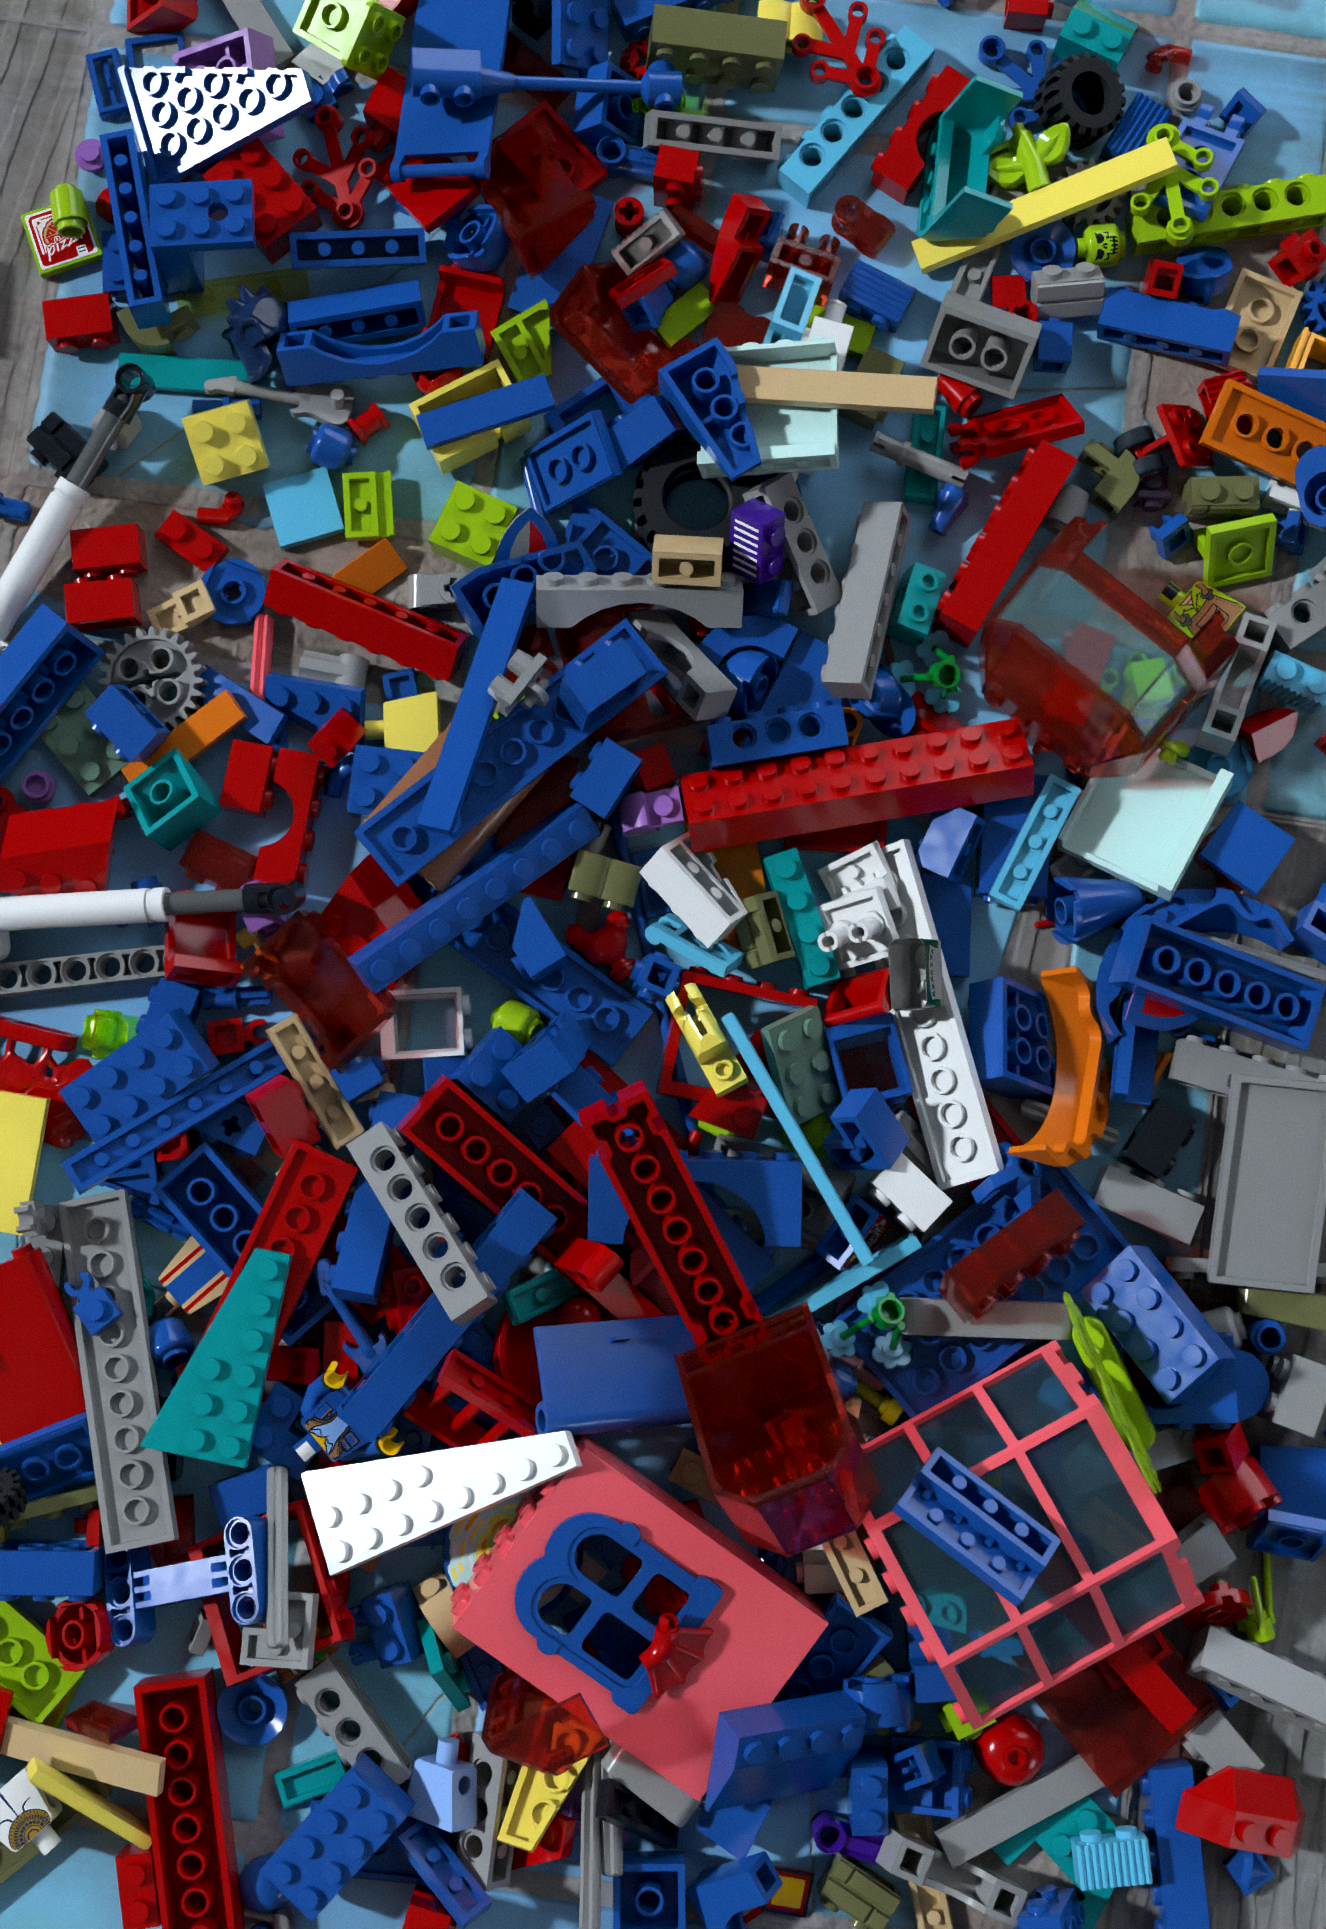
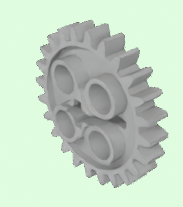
(147, 653)

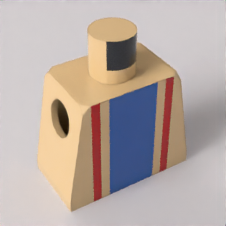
(190, 1281)

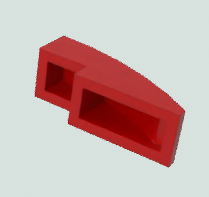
(737, 247)

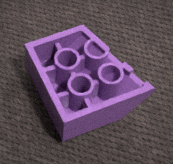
(237, 49)

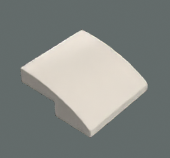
(860, 872)

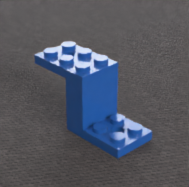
(184, 230)

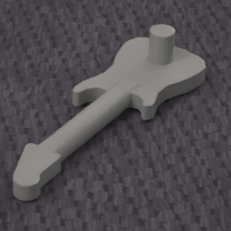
(323, 403)

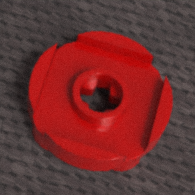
(1221, 1607)

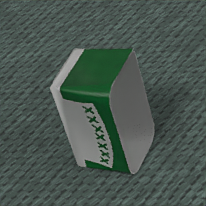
(903, 986)

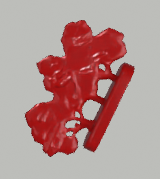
(31, 1079)

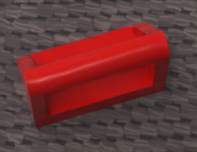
(858, 998)

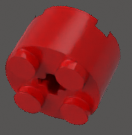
(1237, 1497)

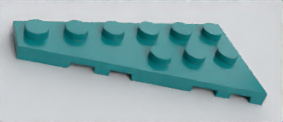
(222, 1386)

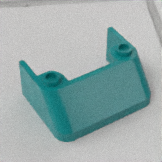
(958, 163)

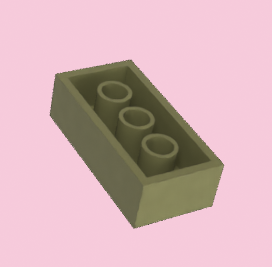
(718, 47)

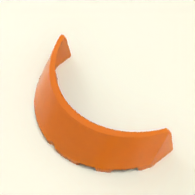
(1082, 1074)

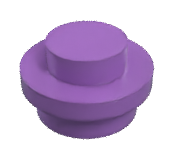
(90, 156)
(38, 786)

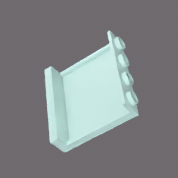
(787, 435)
(1145, 823)

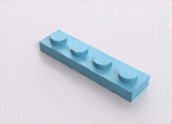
(1034, 842)

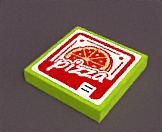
(56, 253)

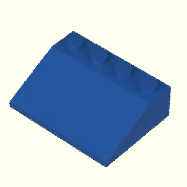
(783, 1748)

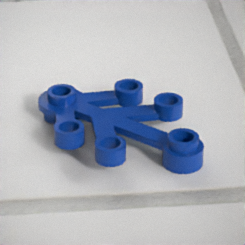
(1018, 75)

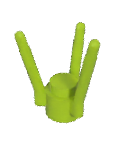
(1260, 1620)

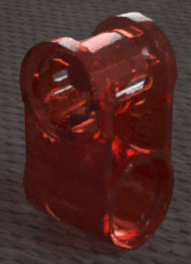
(864, 226)

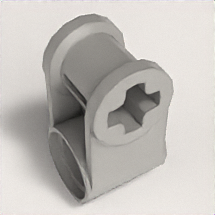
(431, 592)

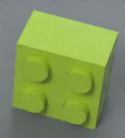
(471, 526)

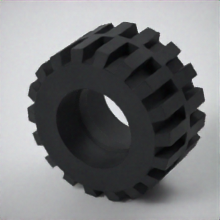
(1096, 86)

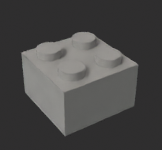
(1295, 1393)

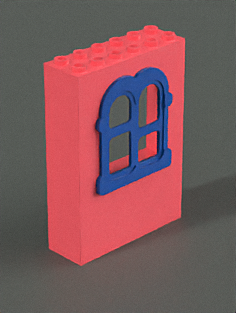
(756, 1614)

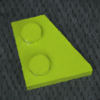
(527, 342)

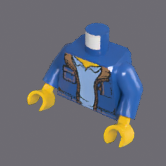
(331, 1433)

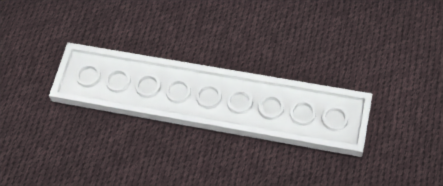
(938, 1050)

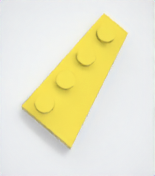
(535, 1805)

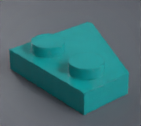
(444, 1667)

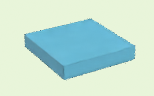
(303, 508)

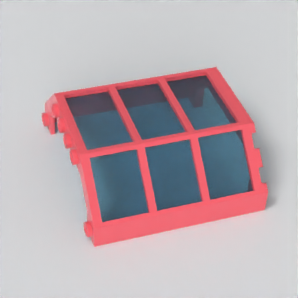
(1068, 1469)

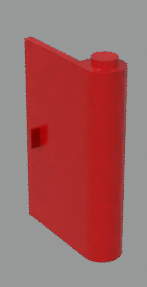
(36, 1348)

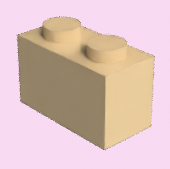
(687, 560)

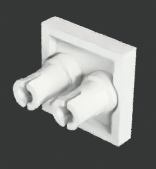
(857, 928)

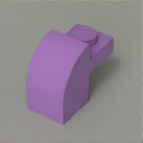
(646, 812)

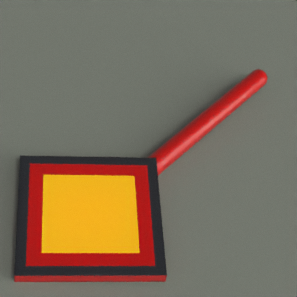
(791, 1897)

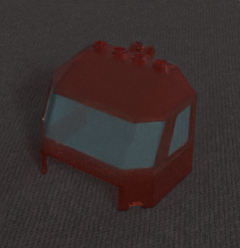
(1094, 662)

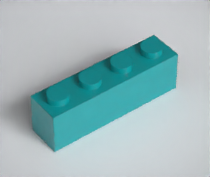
(802, 918)

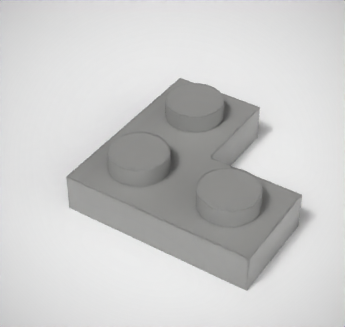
(301, 1637)

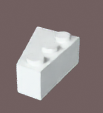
(694, 890)

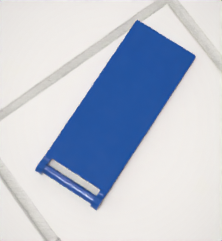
(446, 127)

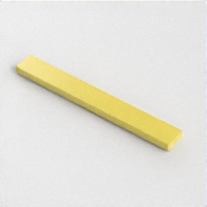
(1057, 202)

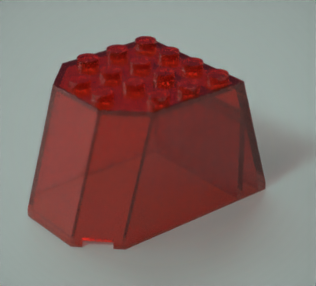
(760, 1391)

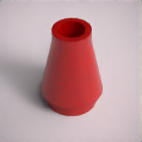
(961, 396)

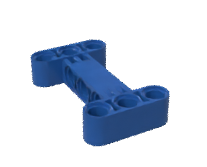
(186, 1582)

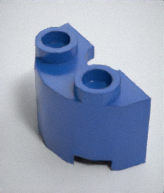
(884, 1699)

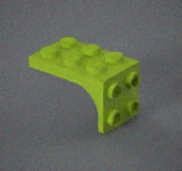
(353, 31)

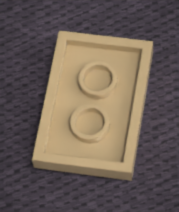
(1265, 319)

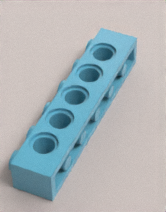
(807, 182)

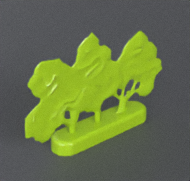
(1114, 1387)

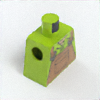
(1198, 605)

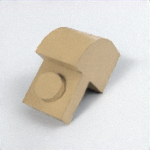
(435, 1604)

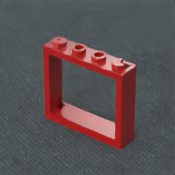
(732, 984)
(226, 1630)

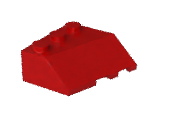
(368, 907)

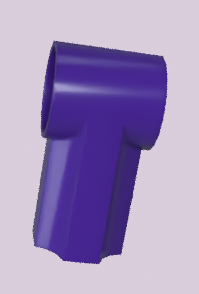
(842, 1842)

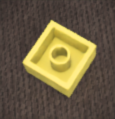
(226, 442)

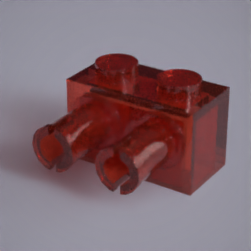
(794, 252)

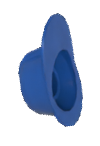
(1204, 271)
(1311, 485)
(890, 706)

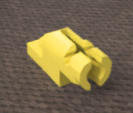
(708, 1042)

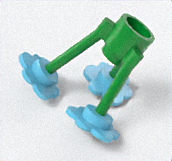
(886, 1314)

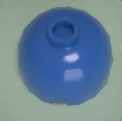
(478, 241)
(752, 675)

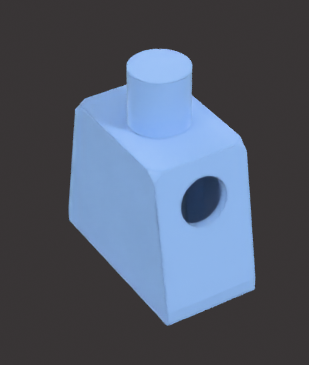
(444, 1788)

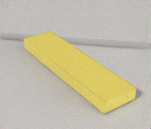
(89, 1803)

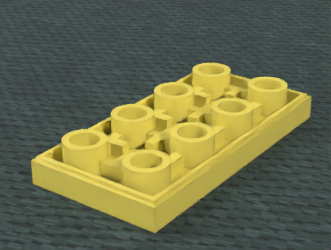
(21, 1142)

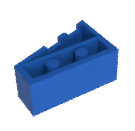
(548, 1058)

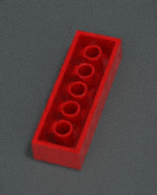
(1006, 539)
(492, 1160)

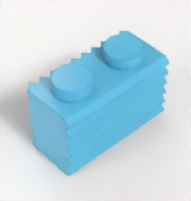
(1292, 681)
(1111, 1858)

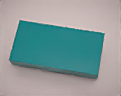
(309, 1778)

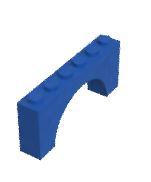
(765, 1183)

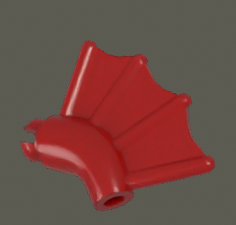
(673, 1653)

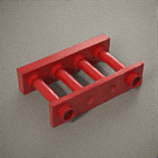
(484, 1393)

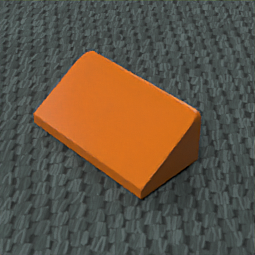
(373, 568)

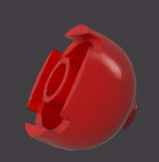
(79, 1634)
(1010, 1749)

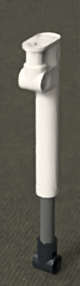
(67, 498)
(138, 906)

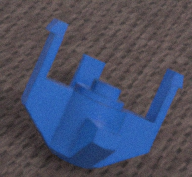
(1017, 1180)

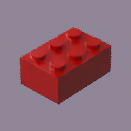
(278, 200)

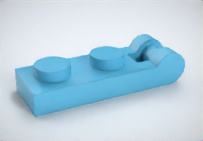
(675, 934)

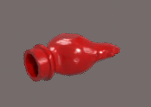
(605, 945)

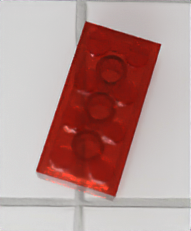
(1010, 1256)

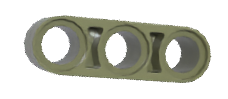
(1283, 1306)

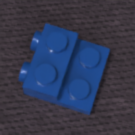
(944, 1796)

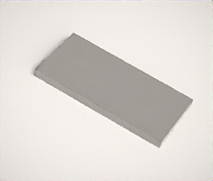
(1270, 1185)

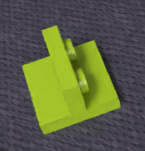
(1237, 549)

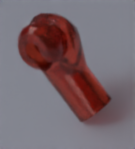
(1164, 54)

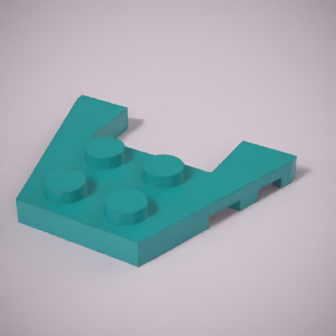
(1054, 1837)

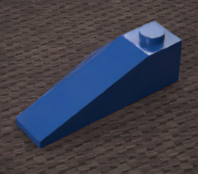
(710, 404)
(477, 589)

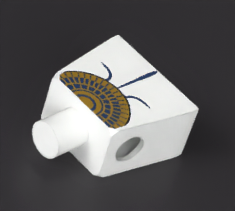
(27, 1815)

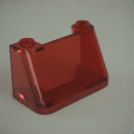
(534, 196)
(605, 339)
(320, 985)

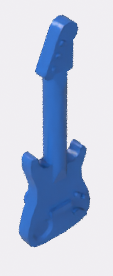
(367, 1351)

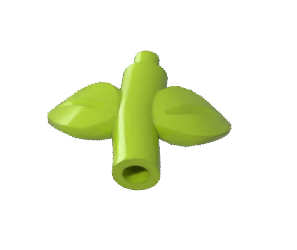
(1030, 157)

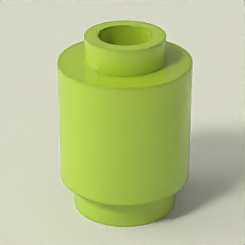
(68, 210)

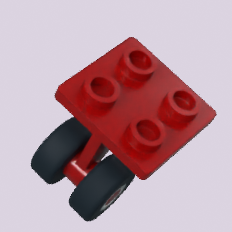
(1182, 435)

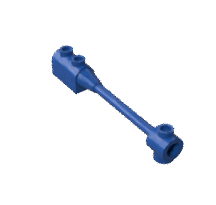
(460, 76)

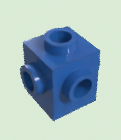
(663, 969)

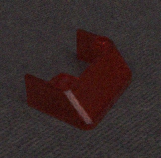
(536, 1729)

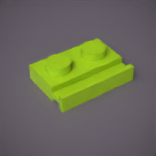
(368, 506)

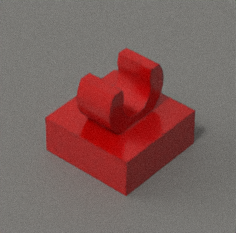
(90, 1526)

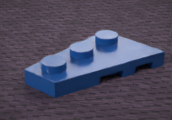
(314, 701)

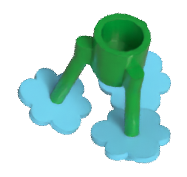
(942, 675)

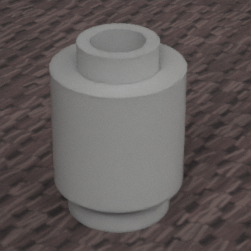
(1067, 505)

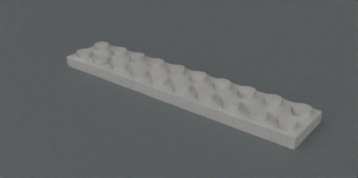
(118, 1376)

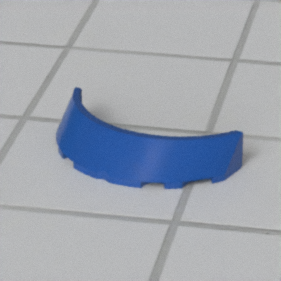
(1199, 911)

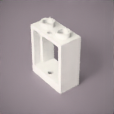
(464, 1037)

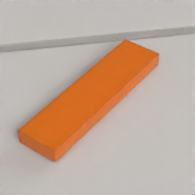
(196, 732)

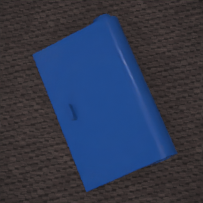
(611, 1375)

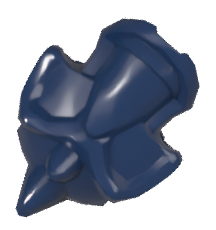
(253, 327)

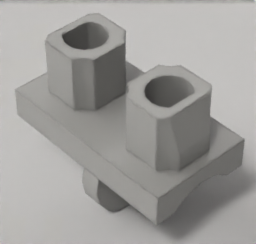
(510, 693)

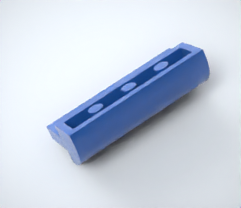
(977, 1526)

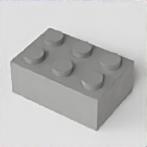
(980, 344)

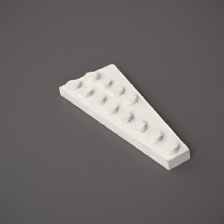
(397, 1500)

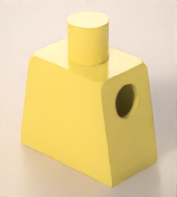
(408, 723)

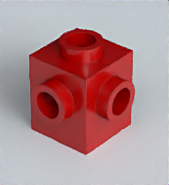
(1305, 255)

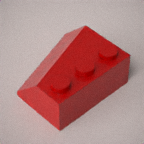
(59, 849)

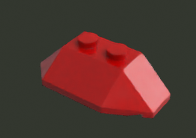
(1244, 1811)

